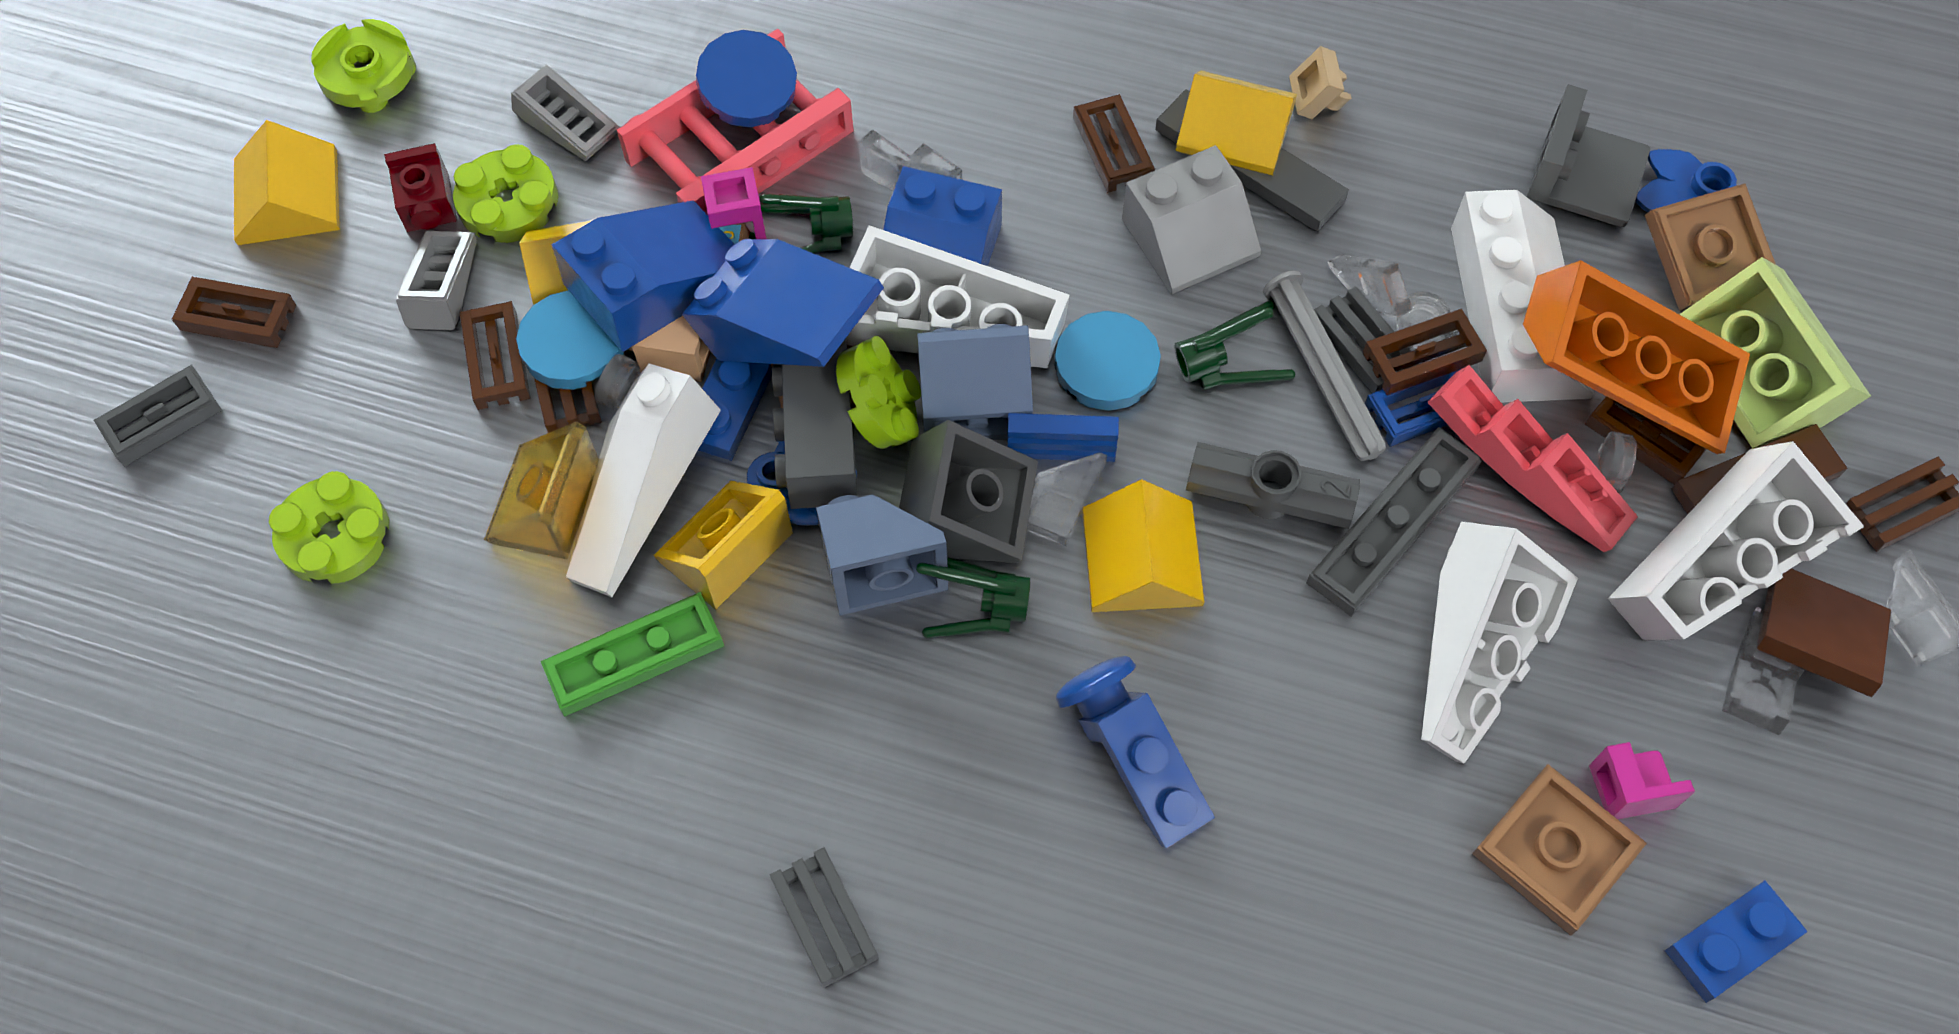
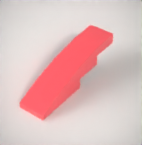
(1544, 470)

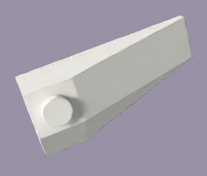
(637, 473)
(1491, 611)

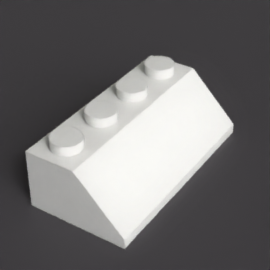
(1500, 250)

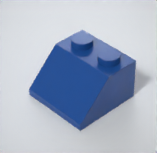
(946, 214)

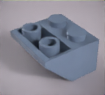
(975, 377)

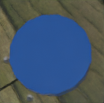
(746, 78)

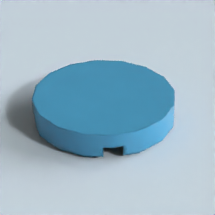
(563, 343)
(1107, 360)

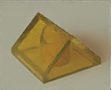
(545, 493)

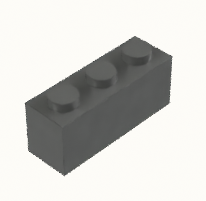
(815, 433)

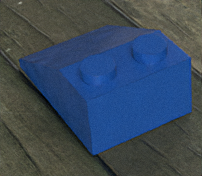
(640, 267)
(779, 305)

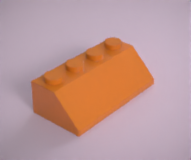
(1637, 352)

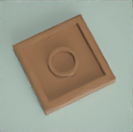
(1707, 241)
(1559, 849)

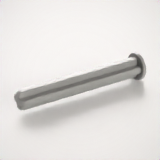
(1325, 365)

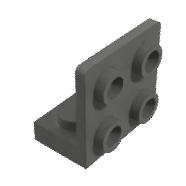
(1587, 167)

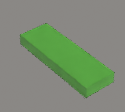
(632, 654)

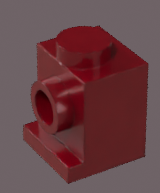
(421, 187)

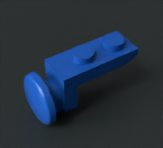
(1138, 748)

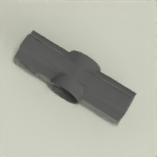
(1304, 494)

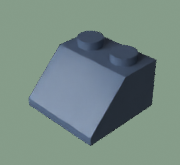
(875, 552)

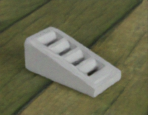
(546, 83)
(437, 284)

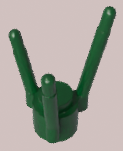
(827, 216)
(1205, 354)
(1002, 595)

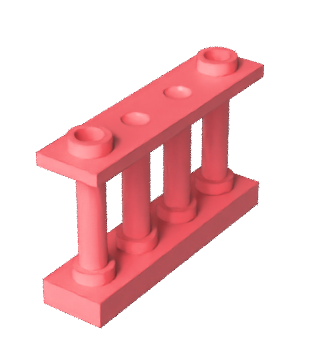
(772, 156)

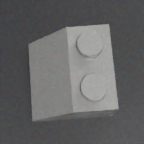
(1191, 219)

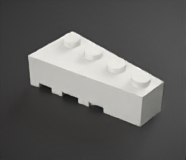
(1736, 540)

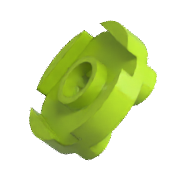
(369, 85)
(499, 171)
(881, 393)
(309, 508)

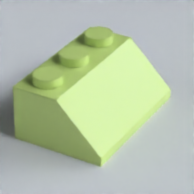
(1793, 364)

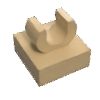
(1319, 84)

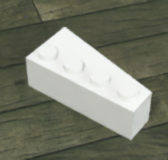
(941, 290)

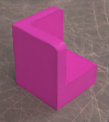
(733, 200)
(1636, 782)

